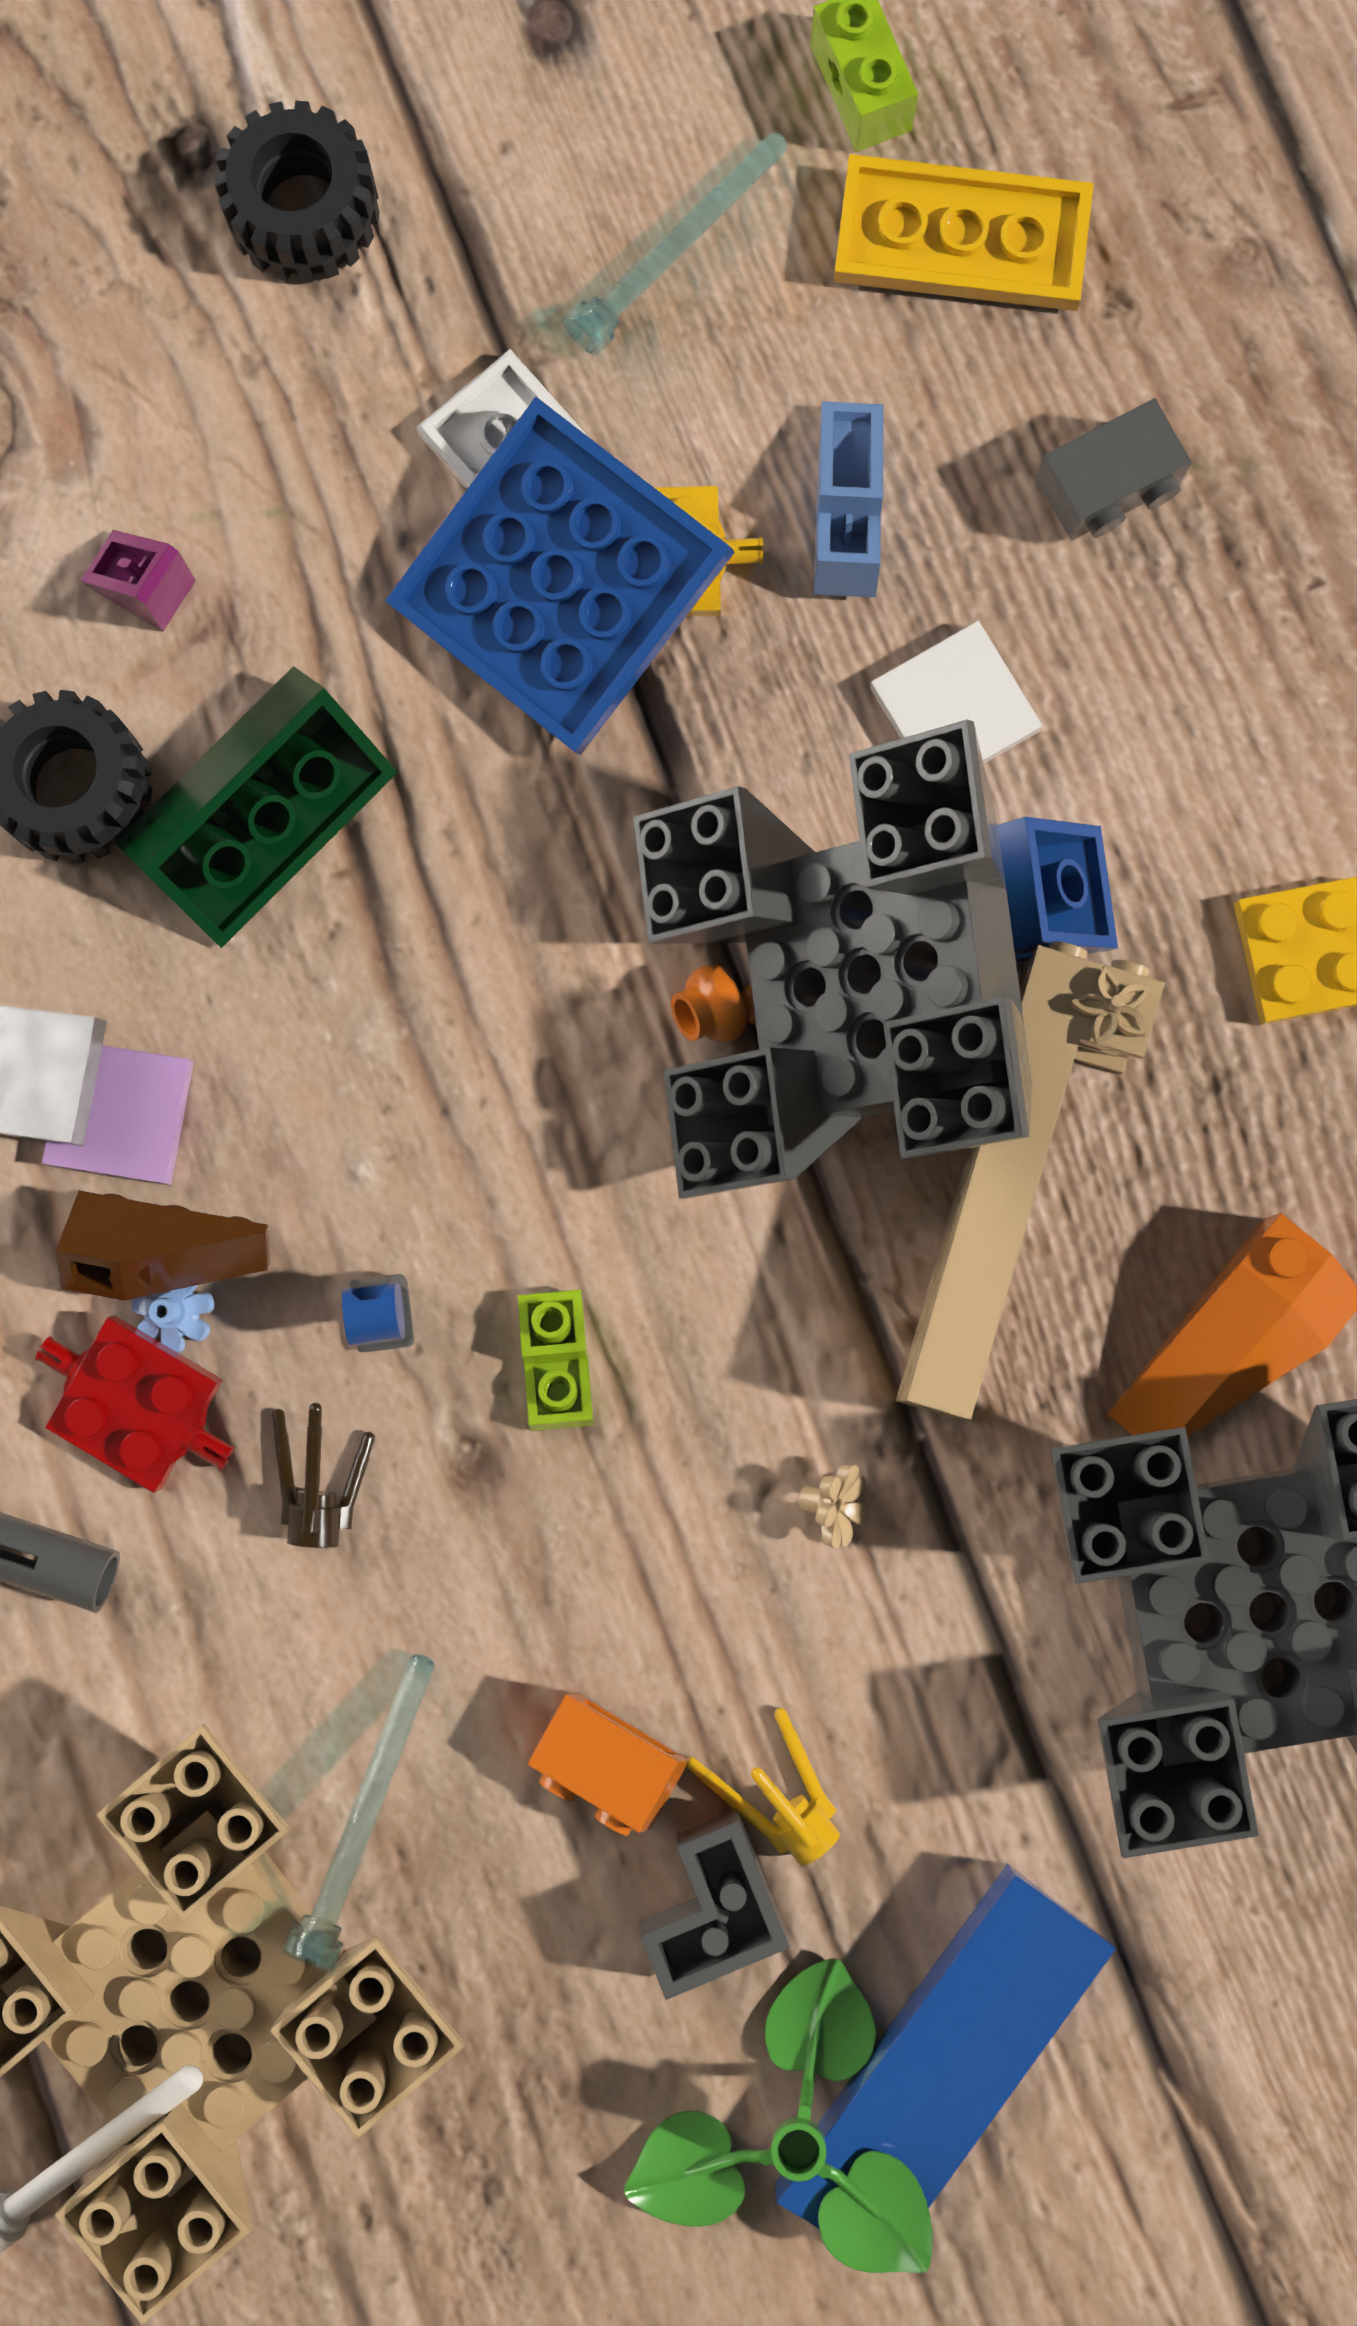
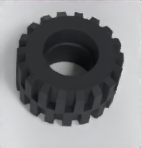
(289, 146)
(109, 804)

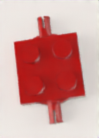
(134, 1403)

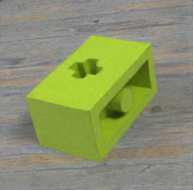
(863, 70)

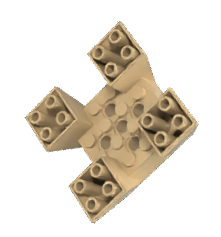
(203, 1877)

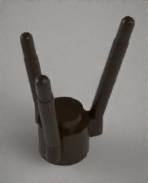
(313, 1516)

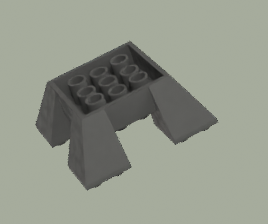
(848, 967)
(1201, 1699)

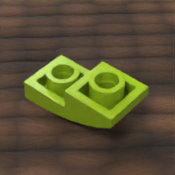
(555, 1360)

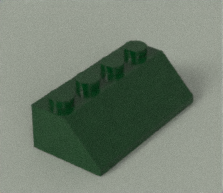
(257, 806)

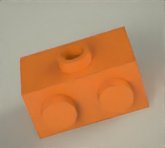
(607, 1764)

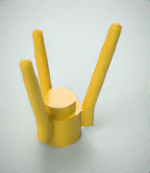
(801, 1825)

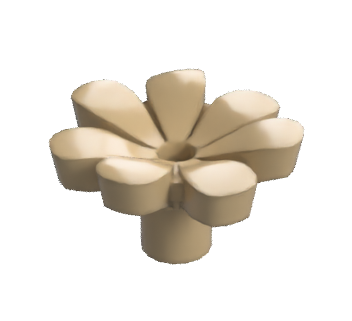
(836, 1505)

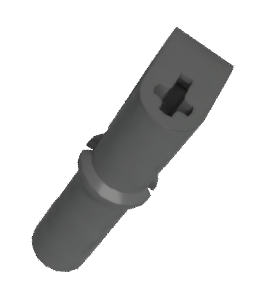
(65, 1568)

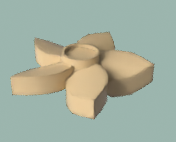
(1113, 1007)

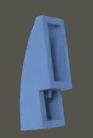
(849, 499)

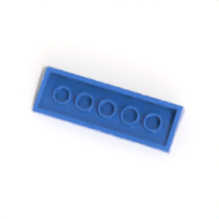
(960, 2040)

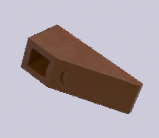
(146, 1249)

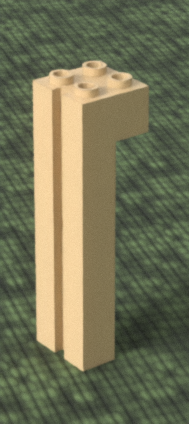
(1003, 1179)

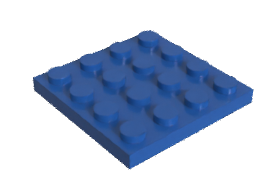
(559, 575)

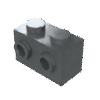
(1114, 471)

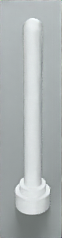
(19, 2205)

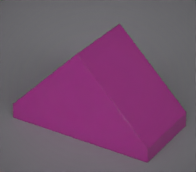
(140, 577)

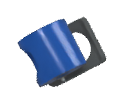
(378, 1313)

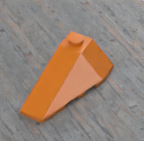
(1252, 1325)

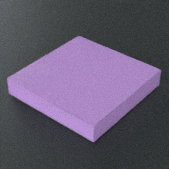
(131, 1118)

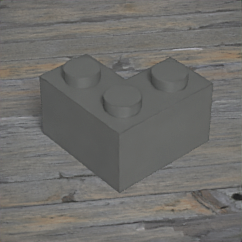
(728, 1921)

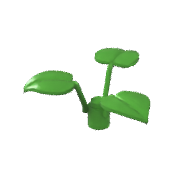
(876, 2212)

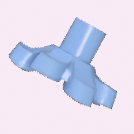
(181, 1317)

